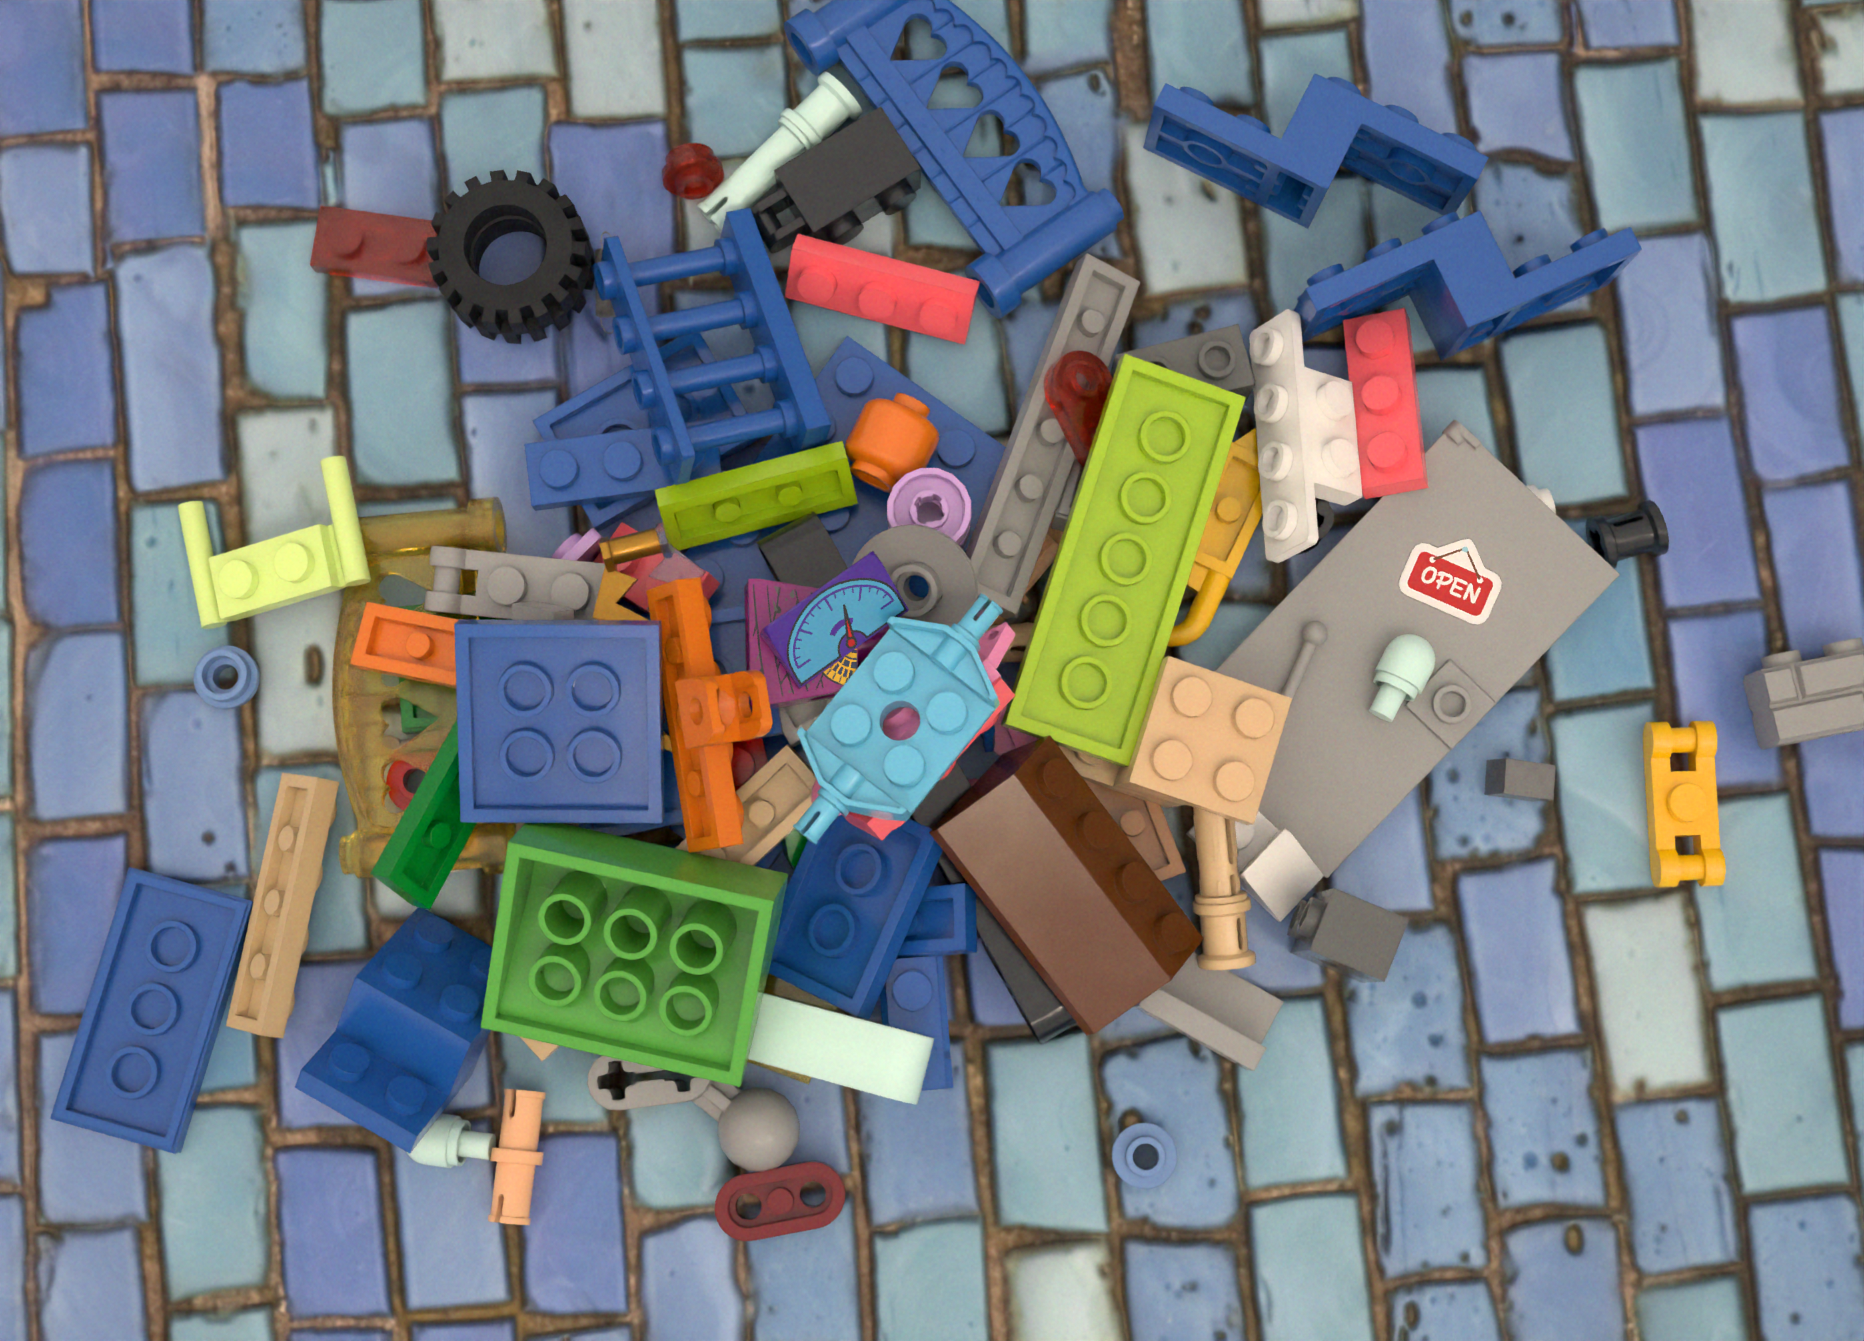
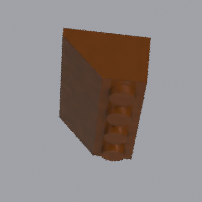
(1066, 884)

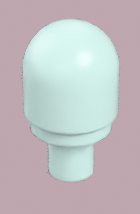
(1401, 674)
(451, 1142)

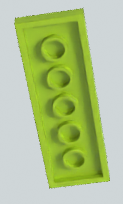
(1124, 561)

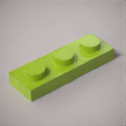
(756, 496)

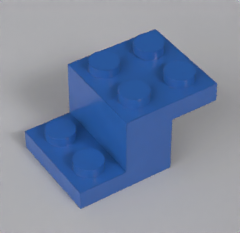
(406, 1032)

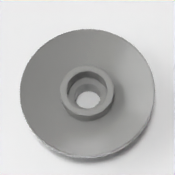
(936, 558)

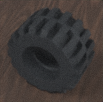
(483, 217)

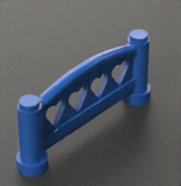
(1016, 241)

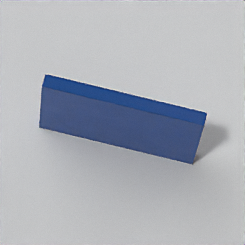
(153, 1011)

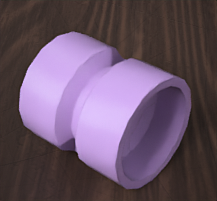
(931, 500)

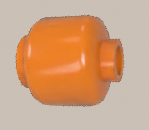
(891, 440)

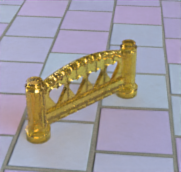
(402, 547)

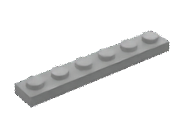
(1037, 452)

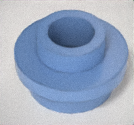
(208, 672)
(1123, 1152)

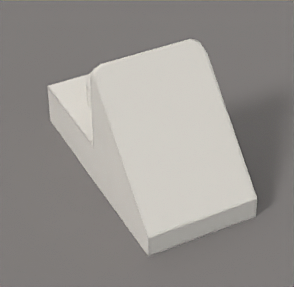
(1272, 866)

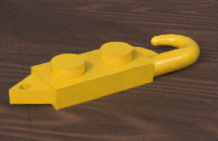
(1224, 539)

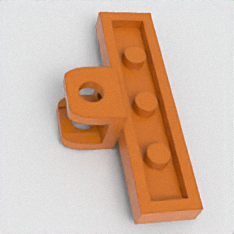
(704, 715)

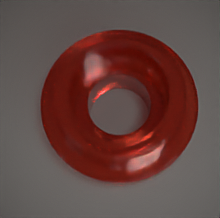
(692, 171)

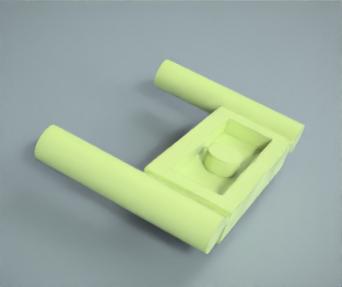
(279, 568)

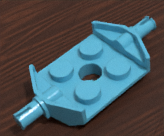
(911, 667)

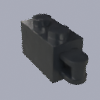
(840, 185)

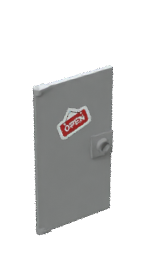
(1465, 567)

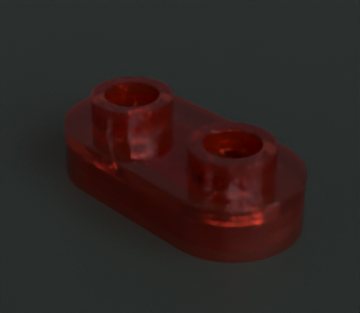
(1074, 407)

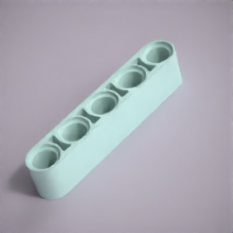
(841, 1049)

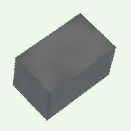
(1520, 780)

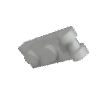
(511, 580)

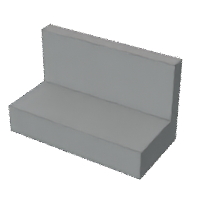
(1216, 1011)

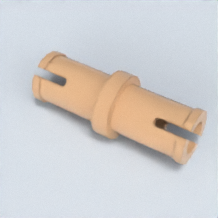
(516, 1157)

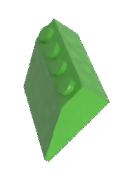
(632, 950)

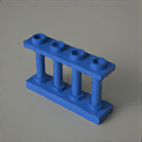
(755, 306)

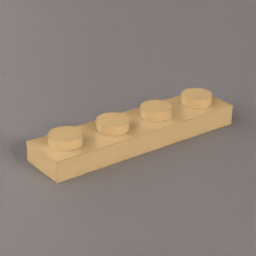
(283, 905)

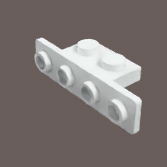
(1302, 437)

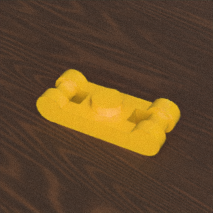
(1682, 804)

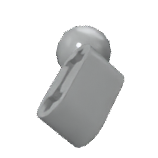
(754, 1125)

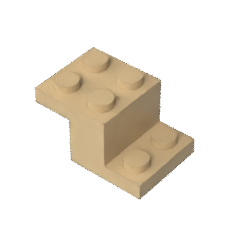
(1199, 745)

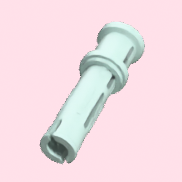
(798, 132)

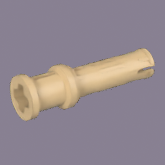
(1220, 897)

